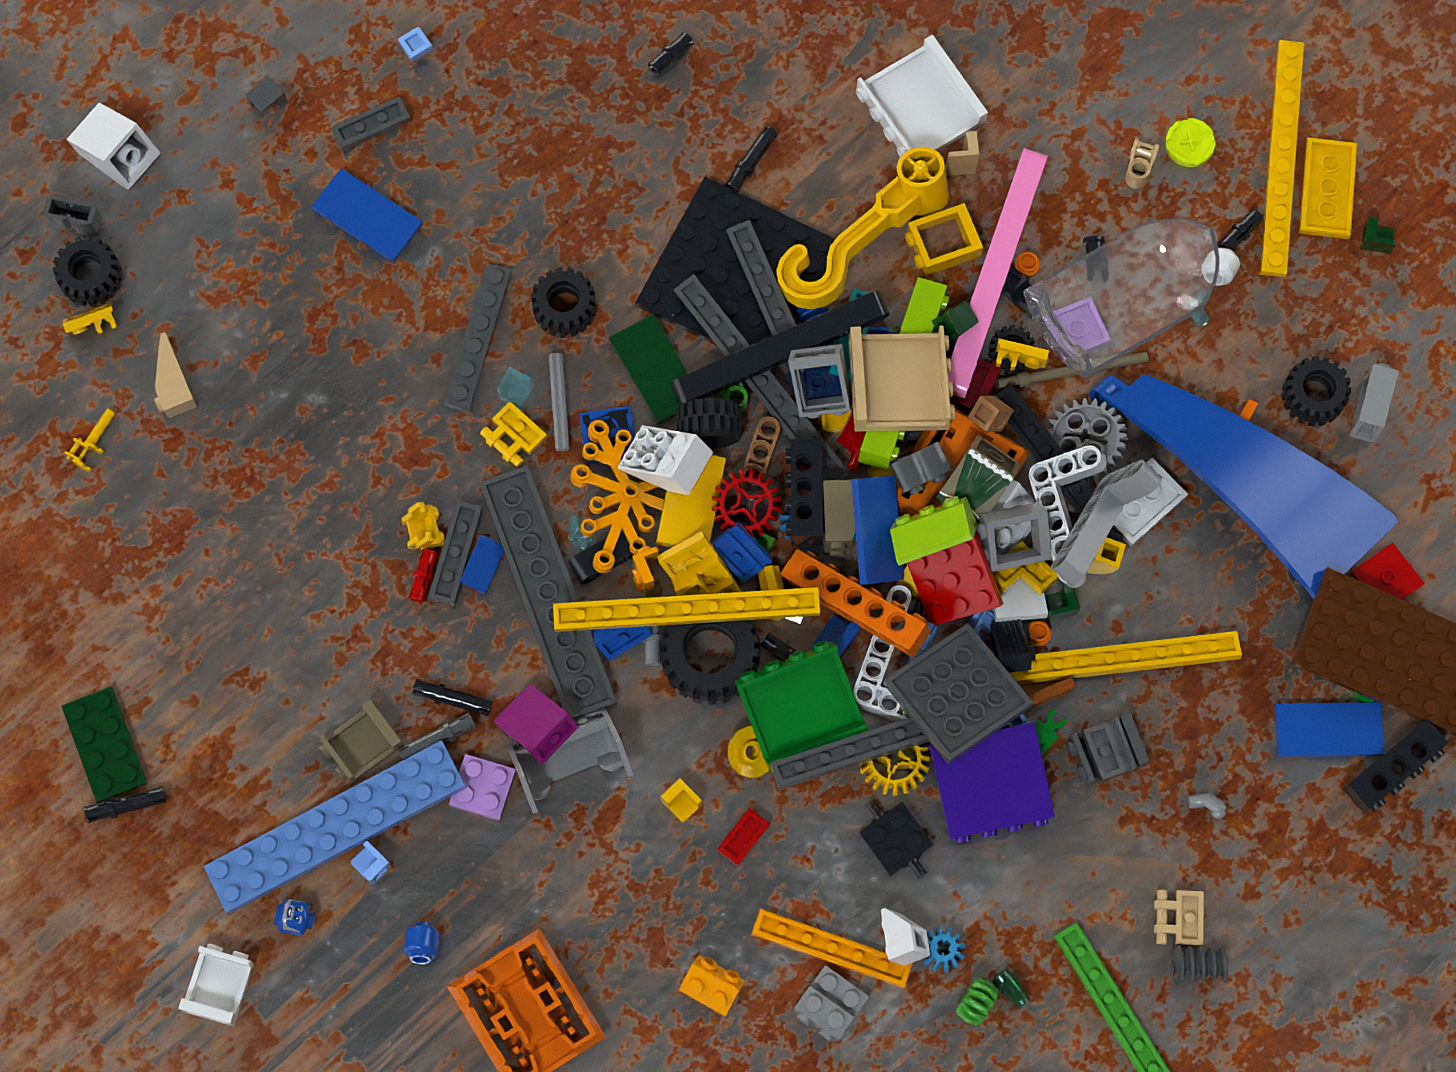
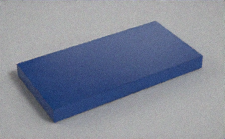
(367, 215)
(874, 515)
(1329, 729)

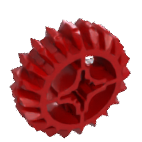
(736, 483)

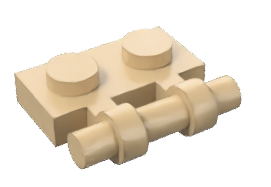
(1188, 917)

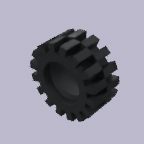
(1013, 335)

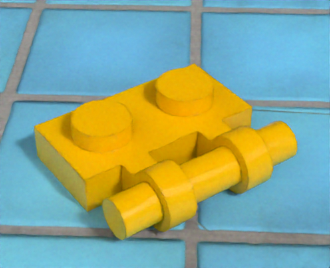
(519, 428)

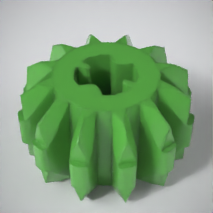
(977, 1001)

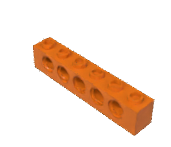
(906, 640)

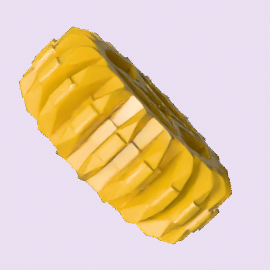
(906, 763)

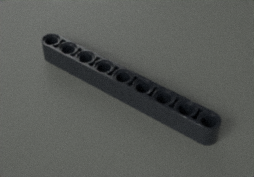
(777, 348)

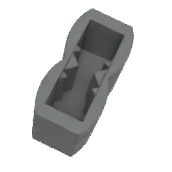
(70, 215)
(921, 468)

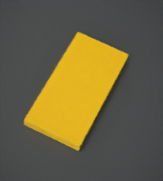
(1328, 188)
(692, 513)

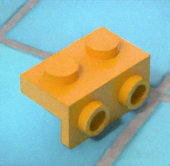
(642, 561)
(712, 984)

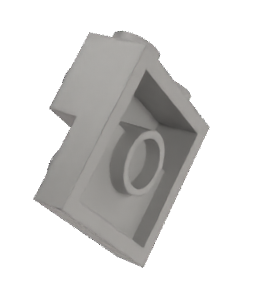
(830, 1004)

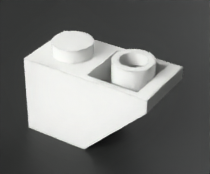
(904, 938)

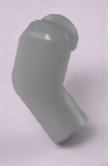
(1209, 801)

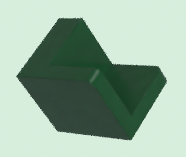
(1376, 237)
(956, 320)
(1062, 604)

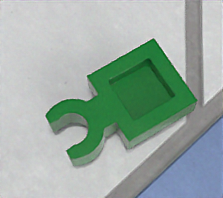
(1045, 732)

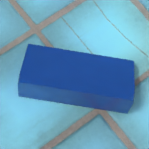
(482, 565)

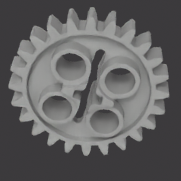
(1092, 419)

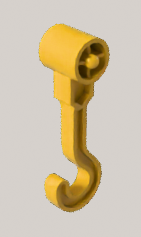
(917, 190)

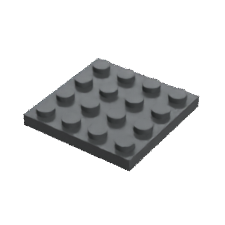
(958, 693)

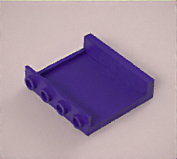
(994, 785)

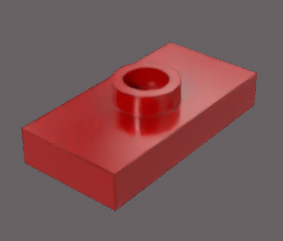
(743, 837)

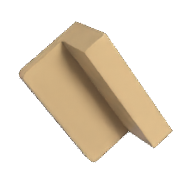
(964, 161)

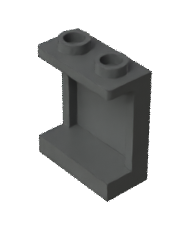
(1086, 769)

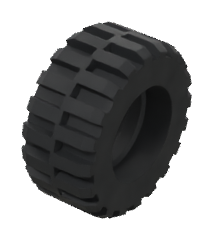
(709, 686)

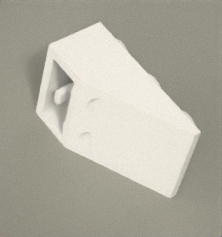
(666, 458)

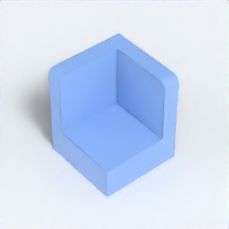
(370, 864)

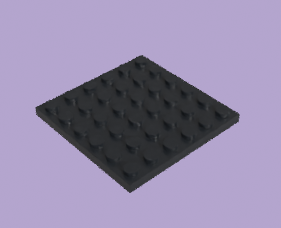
(704, 249)

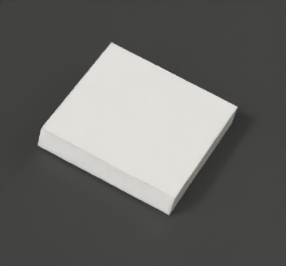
(1021, 603)

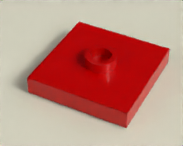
(1389, 573)

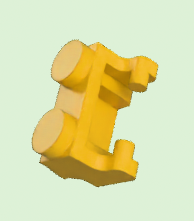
(423, 527)

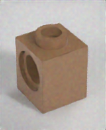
(990, 413)

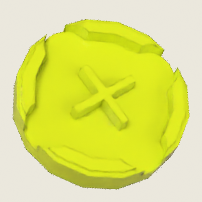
(1190, 142)

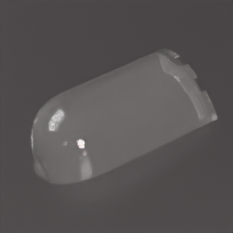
(1126, 292)

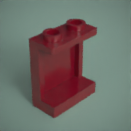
(981, 383)

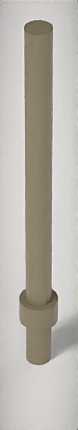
(1024, 378)

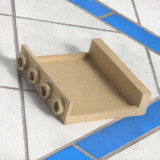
(900, 381)

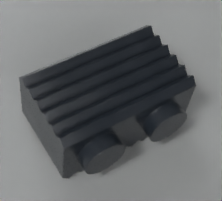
(1011, 645)

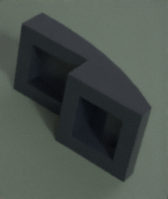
(1014, 288)

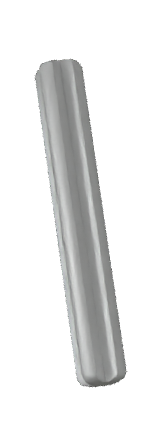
(558, 402)

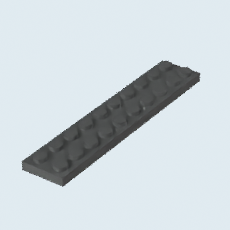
(541, 583)

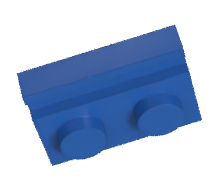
(741, 552)

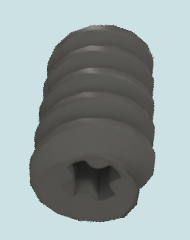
(1199, 963)

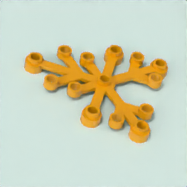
(618, 519)

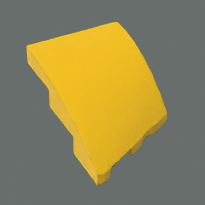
(697, 568)

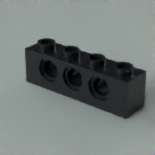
(808, 530)
(1423, 737)

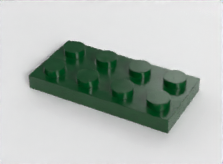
(104, 744)

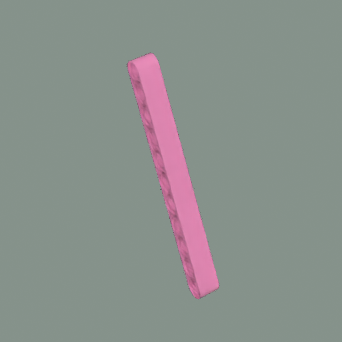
(996, 268)

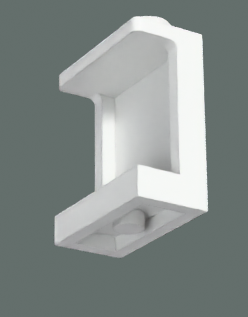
(217, 985)

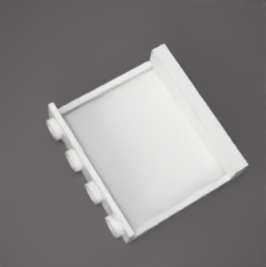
(922, 100)

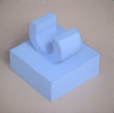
(415, 44)

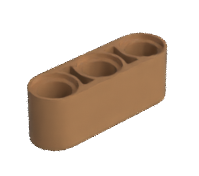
(764, 443)

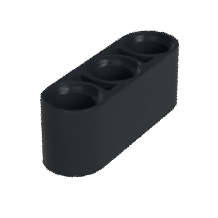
(583, 561)

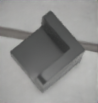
(265, 95)

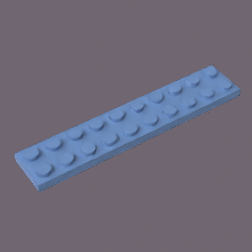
(334, 827)

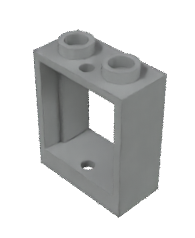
(820, 357)
(1373, 402)
(1040, 535)

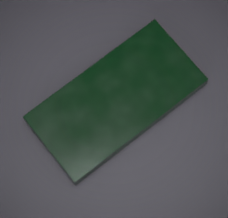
(650, 365)

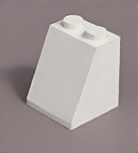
(114, 145)

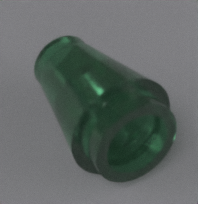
(1011, 988)

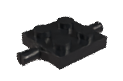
(896, 839)

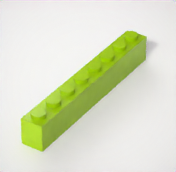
(925, 305)

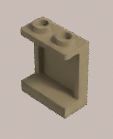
(360, 743)

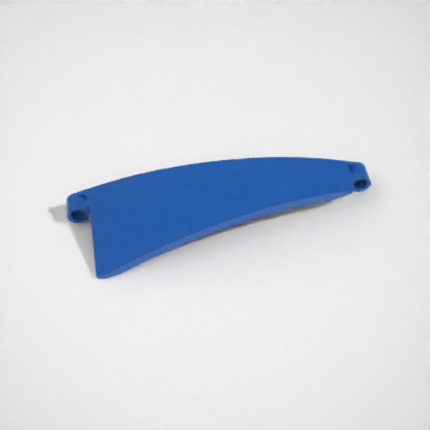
(1281, 493)

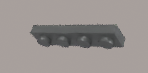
(455, 553)

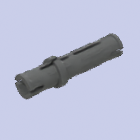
(446, 733)

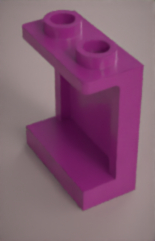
(536, 723)

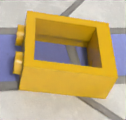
(969, 234)

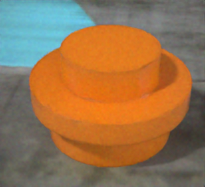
(1027, 264)
(1039, 633)

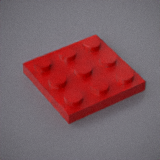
(955, 582)

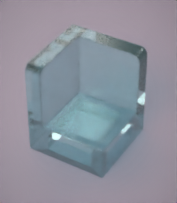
(515, 387)

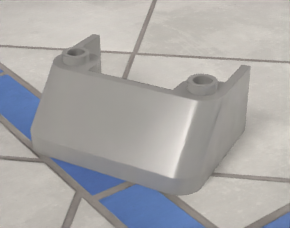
(591, 744)

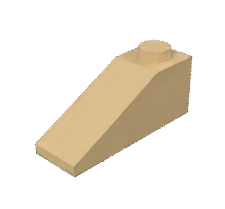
(170, 383)

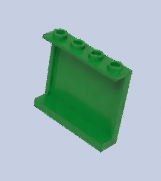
(800, 703)

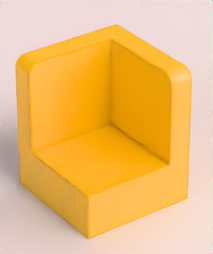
(681, 800)

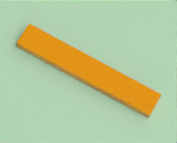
(830, 948)

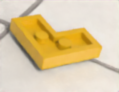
(1036, 575)

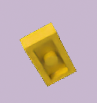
(79, 322)
(1031, 356)

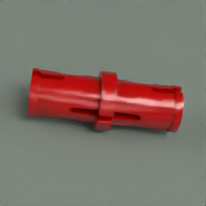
(423, 576)

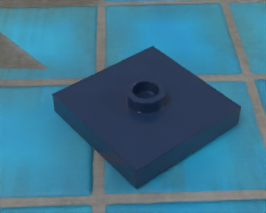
(819, 383)

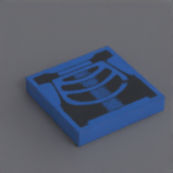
(615, 418)

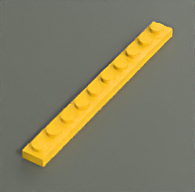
(1282, 159)
(686, 609)
(1131, 657)

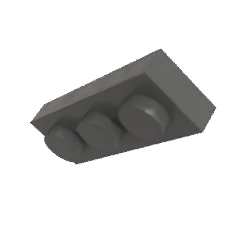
(371, 123)

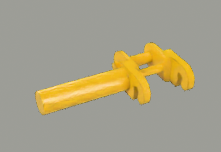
(92, 439)

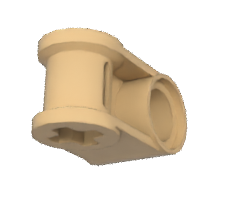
(1141, 159)

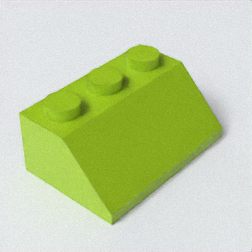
(933, 529)

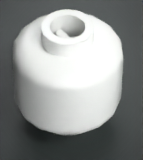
(1228, 266)

